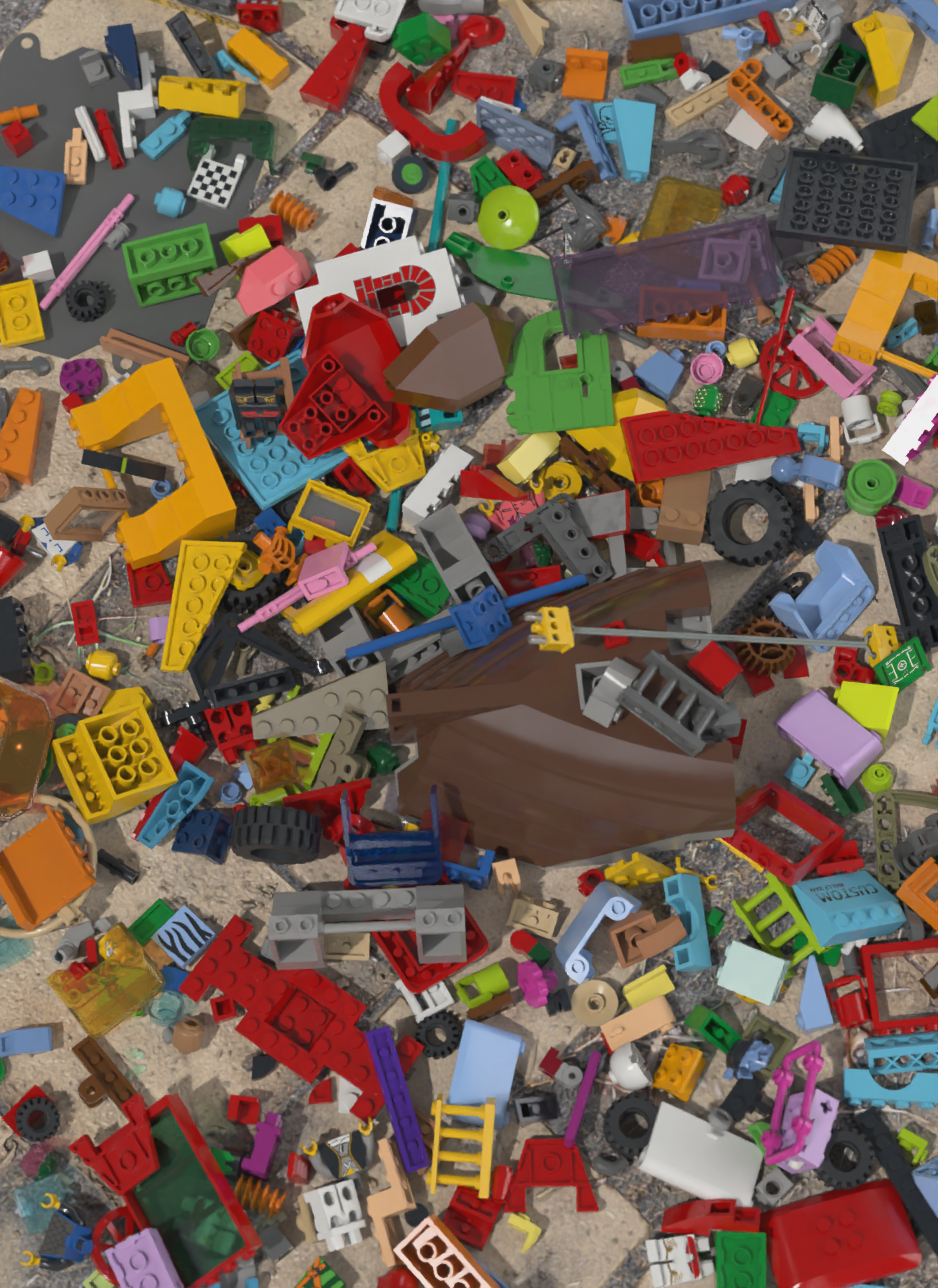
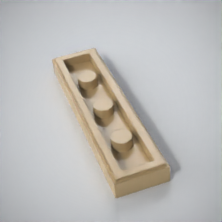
(699, 103)

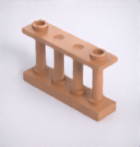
(283, 391)

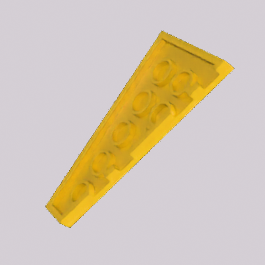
(199, 585)

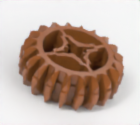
(779, 655)

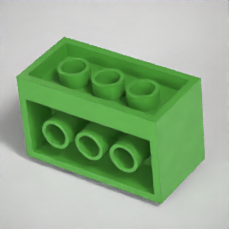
(166, 264)

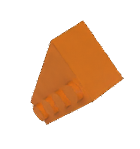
(21, 436)

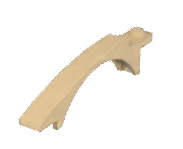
(529, 25)

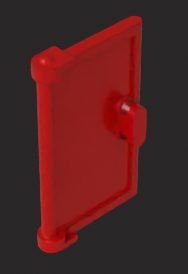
(515, 583)

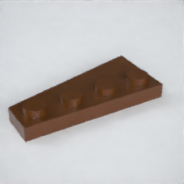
(576, 178)

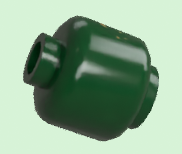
(384, 759)

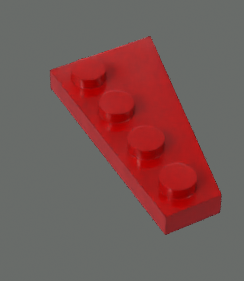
(149, 585)

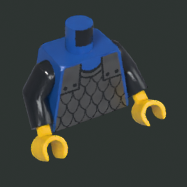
(65, 1239)

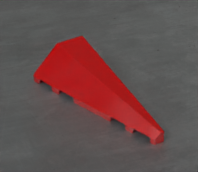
(187, 748)

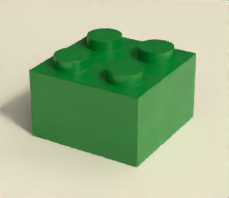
(421, 39)

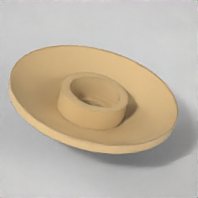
(594, 992)

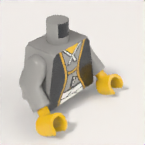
(344, 1156)

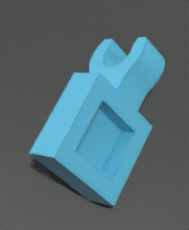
(800, 771)

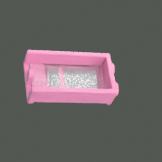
(837, 370)

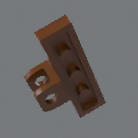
(592, 465)
(104, 1077)

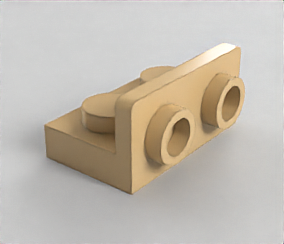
(534, 915)
(347, 946)

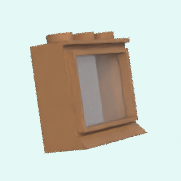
(86, 513)

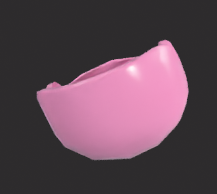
(707, 368)

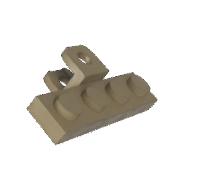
(340, 759)

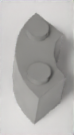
(602, 703)

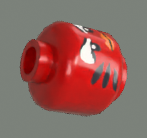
(735, 189)

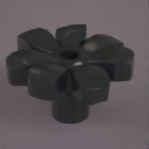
(198, 730)

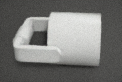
(857, 417)

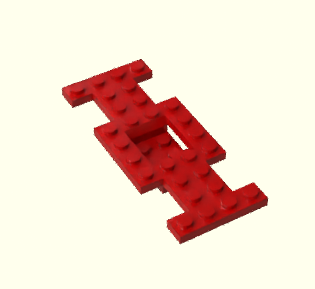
(290, 1023)

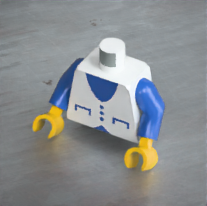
(60, 551)

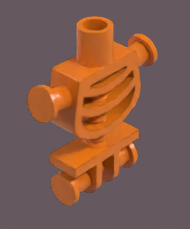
(277, 550)

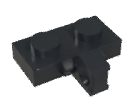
(745, 1098)

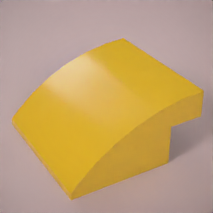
(113, 763)

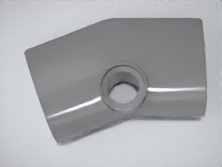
(477, 291)

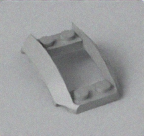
(640, 520)

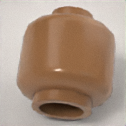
(188, 1035)

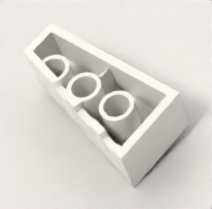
(437, 486)

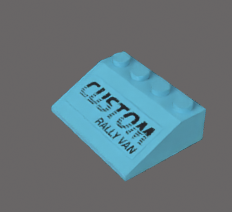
(848, 908)

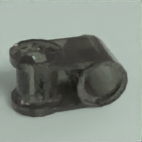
(747, 394)

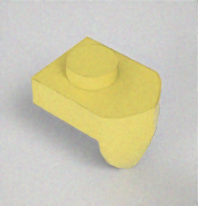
(522, 1223)

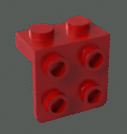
(273, 334)

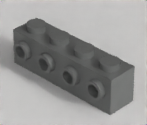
(572, 546)

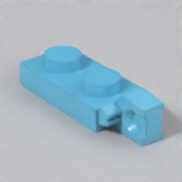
(166, 135)

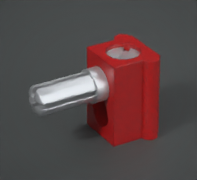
(21, 545)

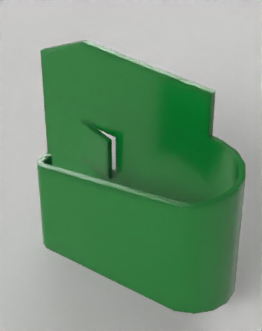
(714, 922)

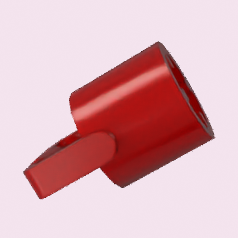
(849, 1008)

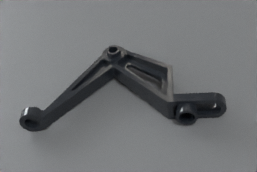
(251, 637)

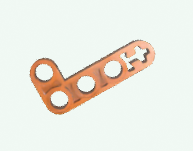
(778, 123)

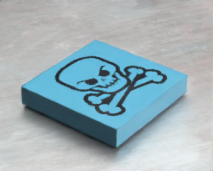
(604, 121)

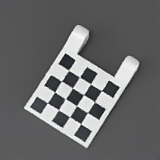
(216, 181)

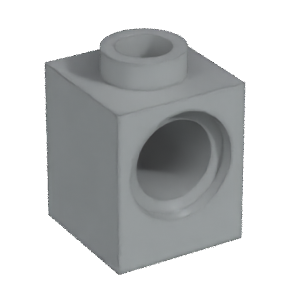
(775, 70)
(780, 1180)

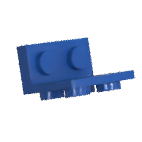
(480, 618)
(475, 878)

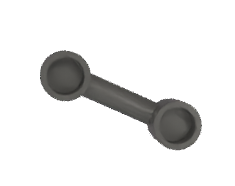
(39, 364)

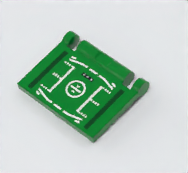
(903, 665)

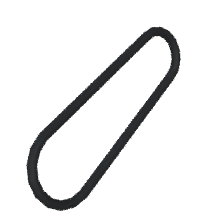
(554, 209)

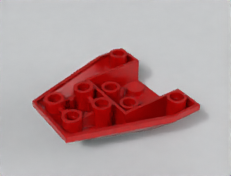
(329, 410)

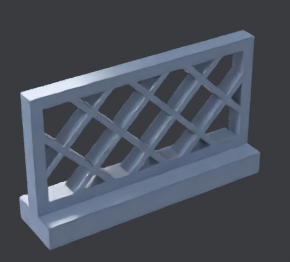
(503, 135)

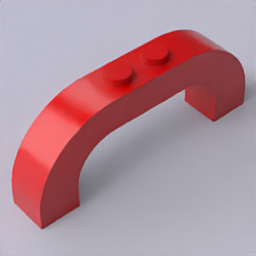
(442, 148)

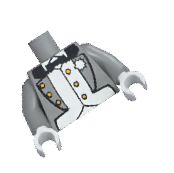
(822, 18)

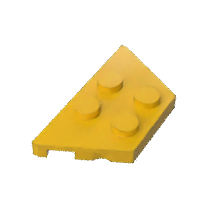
(637, 872)

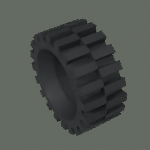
(261, 593)

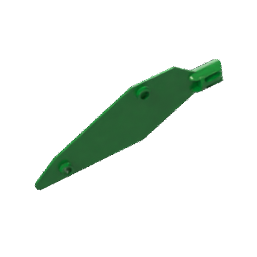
(505, 269)

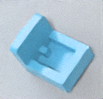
(813, 433)

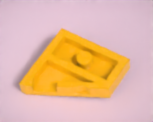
(125, 697)

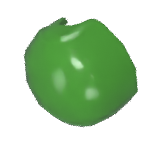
(202, 345)

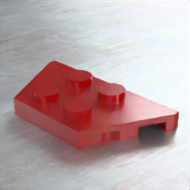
(326, 801)

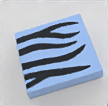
(183, 937)

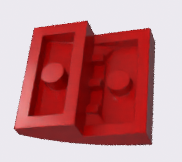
(471, 1217)

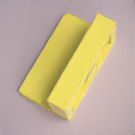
(648, 987)

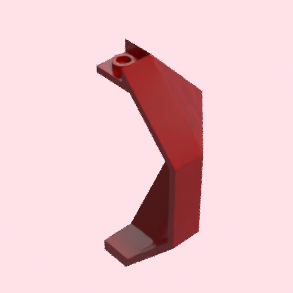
(365, 348)

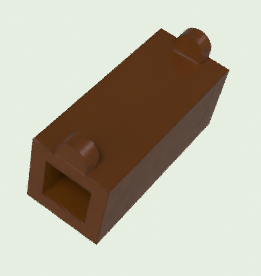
(654, 48)

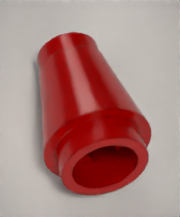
(501, 1182)

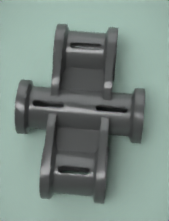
(925, 839)

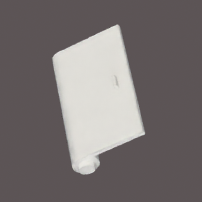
(700, 1157)

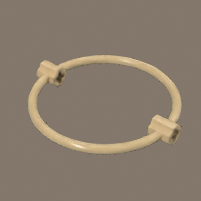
(71, 913)

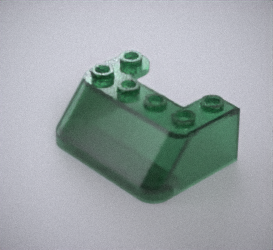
(258, 128)

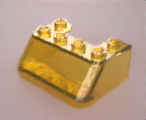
(677, 205)
(112, 988)

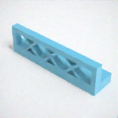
(895, 1046)

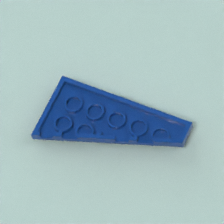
(33, 196)

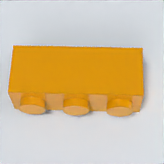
(258, 58)

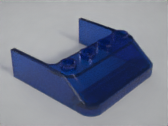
(394, 856)

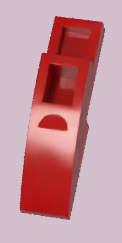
(703, 1215)

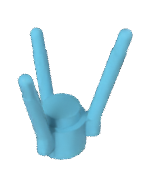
(227, 63)

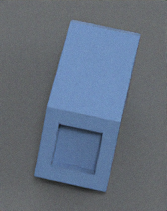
(25, 1041)

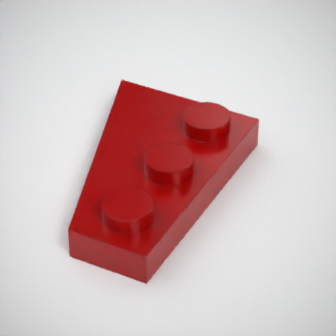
(474, 85)

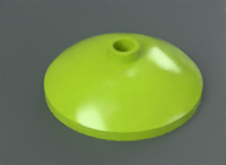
(520, 219)

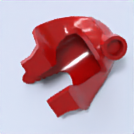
(336, 834)

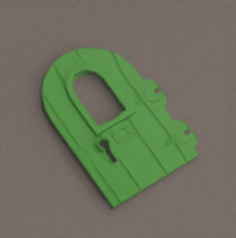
(555, 398)

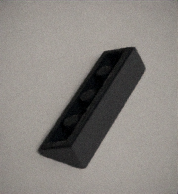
(250, 688)

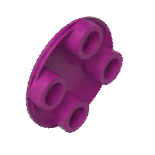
(81, 377)

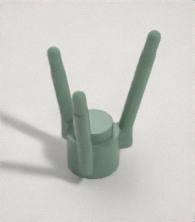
(779, 305)

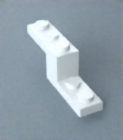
(138, 105)

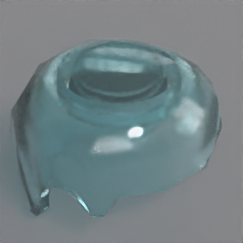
(167, 1009)

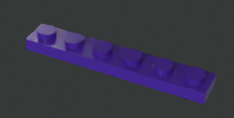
(397, 1099)

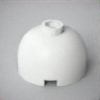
(629, 1068)

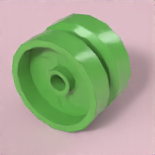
(869, 486)

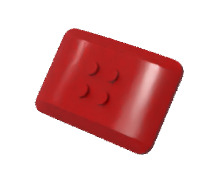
(402, 949)
(840, 1238)

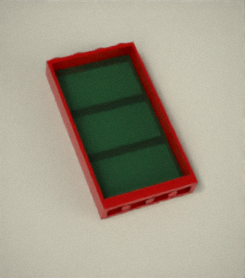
(189, 1200)

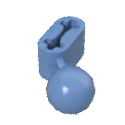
(811, 471)

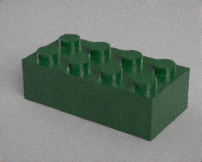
(842, 76)

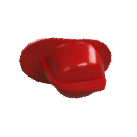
(481, 30)

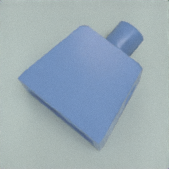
(661, 374)

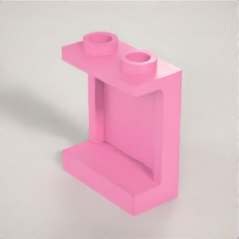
(324, 571)

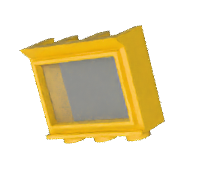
(329, 514)

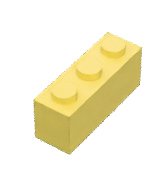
(529, 456)

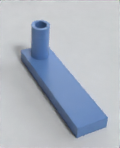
(582, 115)

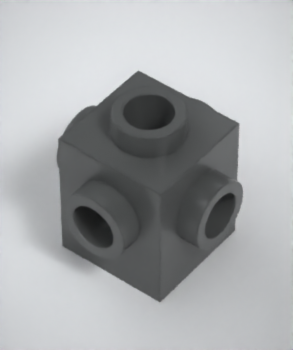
(544, 74)
(462, 207)

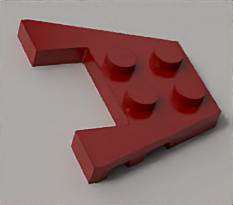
(127, 1159)
(550, 1165)

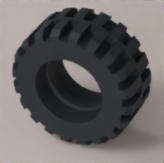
(725, 506)
(276, 835)

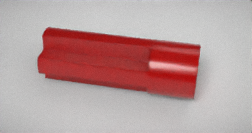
(769, 28)

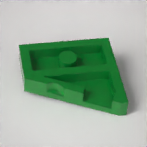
(486, 178)

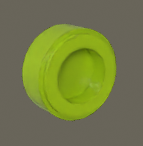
(43, 674)

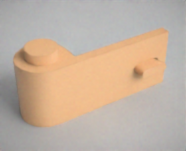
(639, 1022)

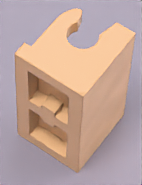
(506, 873)

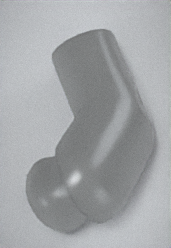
(797, 50)

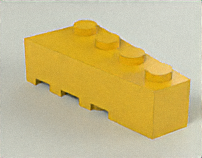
(203, 95)

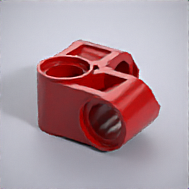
(845, 660)

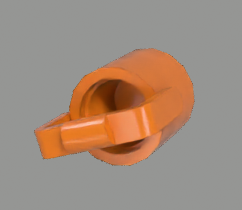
(393, 619)

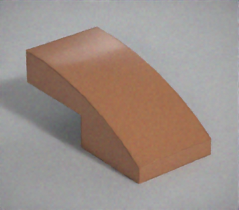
(665, 936)

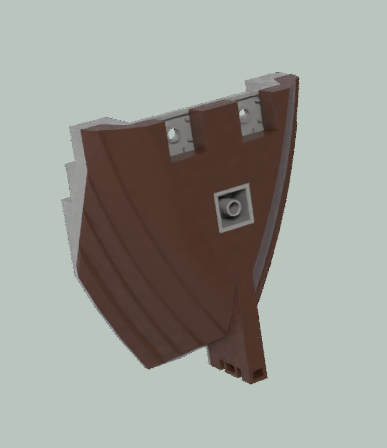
(537, 775)

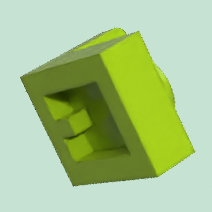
(913, 1142)

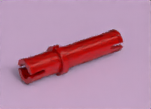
(107, 131)

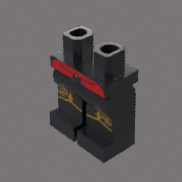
(254, 406)

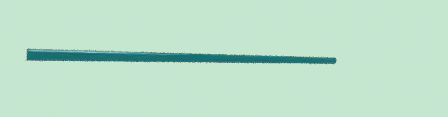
(433, 245)

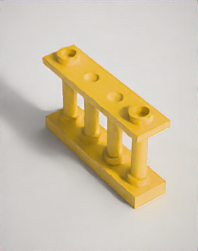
(483, 1135)

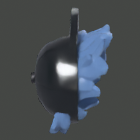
(747, 1056)

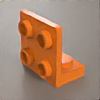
(585, 74)

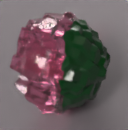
(536, 554)
(39, 1161)

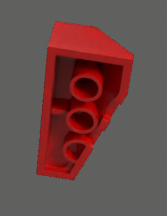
(433, 82)

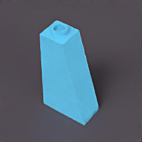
(634, 134)

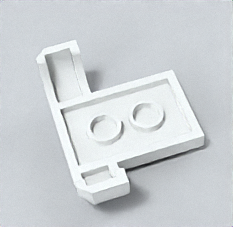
(376, 15)

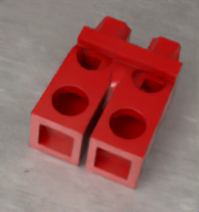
(234, 737)

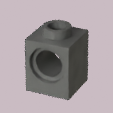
(451, 641)
(274, 1242)

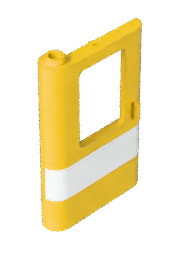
(370, 573)

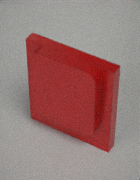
(714, 668)

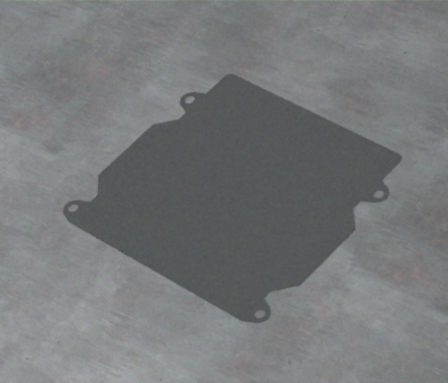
(58, 90)

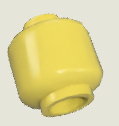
(742, 352)

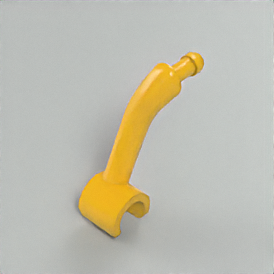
(705, 880)

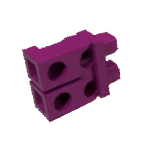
(266, 1147)

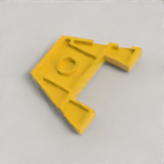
(391, 466)

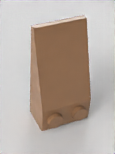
(684, 508)

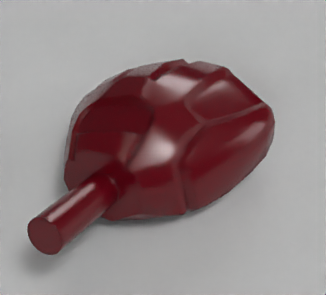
(889, 515)

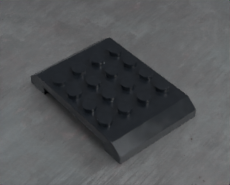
(903, 140)

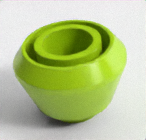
(876, 783)

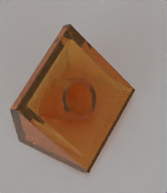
(272, 766)

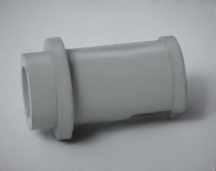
(117, 235)

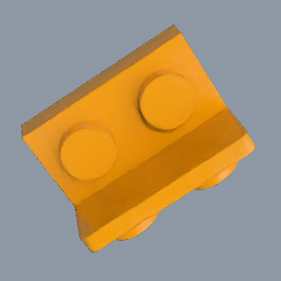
(679, 1071)

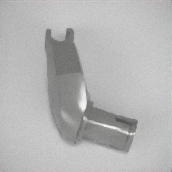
(73, 938)

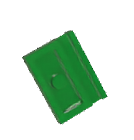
(776, 410)

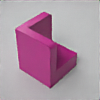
(913, 492)

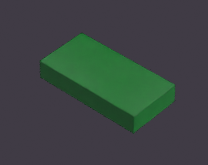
(151, 921)

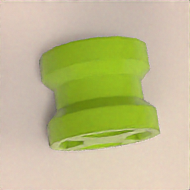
(889, 403)

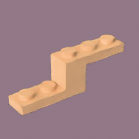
(835, 452)
(390, 1202)

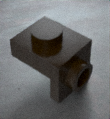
(926, 317)

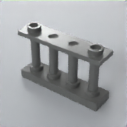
(654, 716)

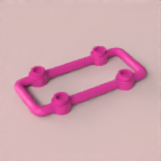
(800, 1124)

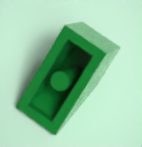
(711, 1028)

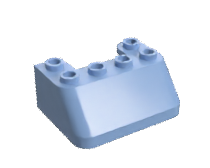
(830, 598)

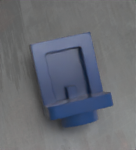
(268, 521)

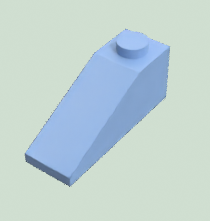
(813, 1005)

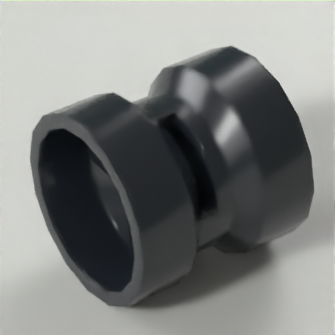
(558, 1002)

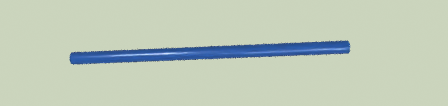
(447, 622)

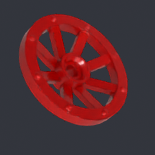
(792, 366)
(106, 1223)

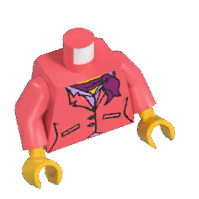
(509, 512)

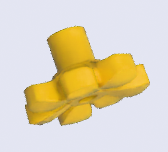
(428, 442)

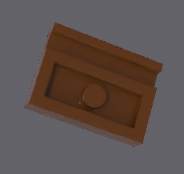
(491, 1008)

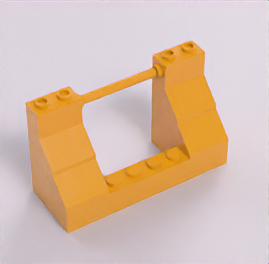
(879, 304)
(141, 407)

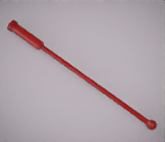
(790, 294)

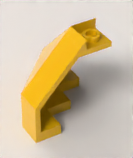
(888, 47)
(610, 439)

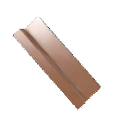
(141, 350)

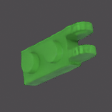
(647, 72)

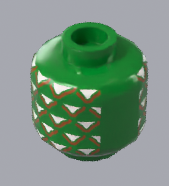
(708, 401)

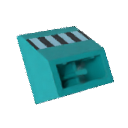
(436, 420)

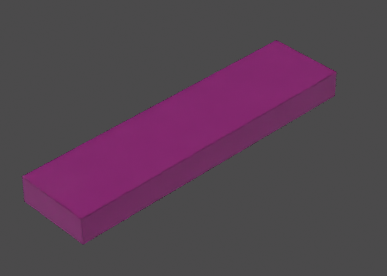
(582, 1099)

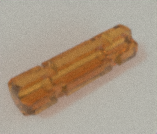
(391, 197)

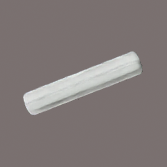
(90, 133)

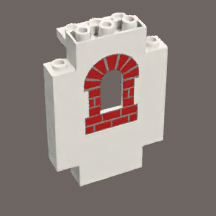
(385, 266)

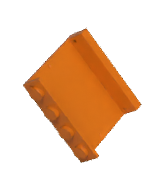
(43, 871)

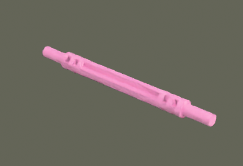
(86, 252)
(296, 593)

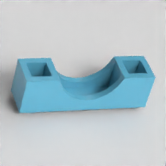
(684, 895)
(860, 1087)

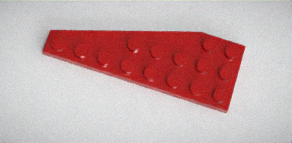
(681, 444)

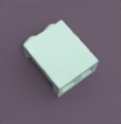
(752, 972)

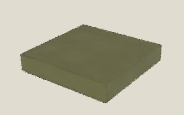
(779, 1039)

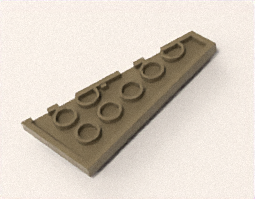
(325, 706)

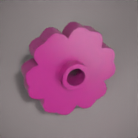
(535, 983)

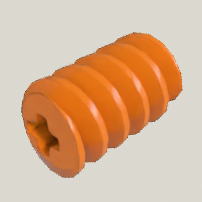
(293, 213)
(831, 263)
(259, 1196)

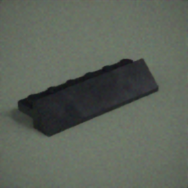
(914, 598)

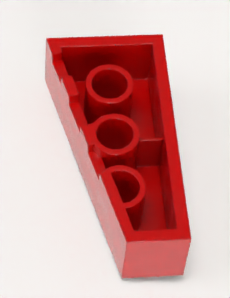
(337, 73)

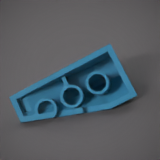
(176, 803)

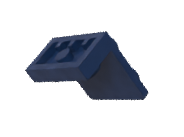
(204, 835)

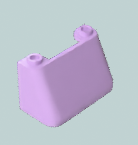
(829, 736)

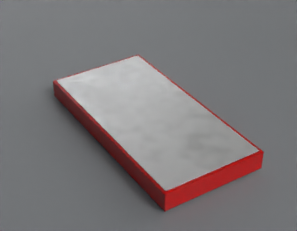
(602, 514)

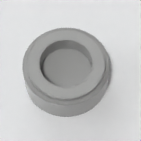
(720, 1119)

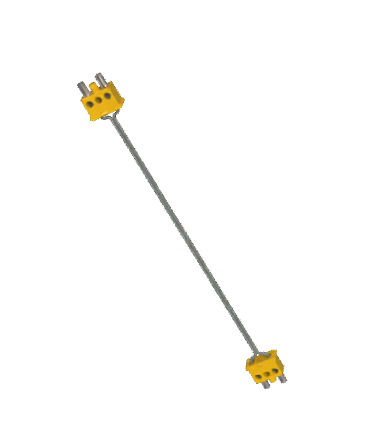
(556, 634)

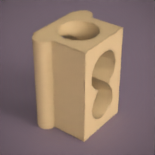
(558, 161)

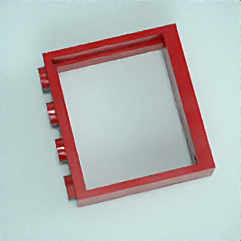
(798, 813)
(886, 950)

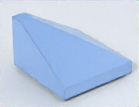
(243, 776)

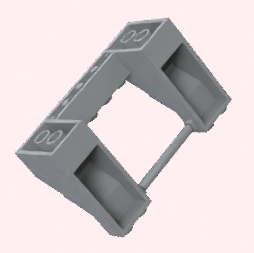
(464, 574)
(299, 918)

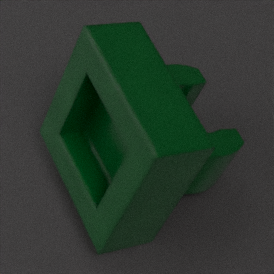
(312, 162)

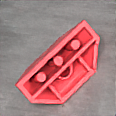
(272, 279)

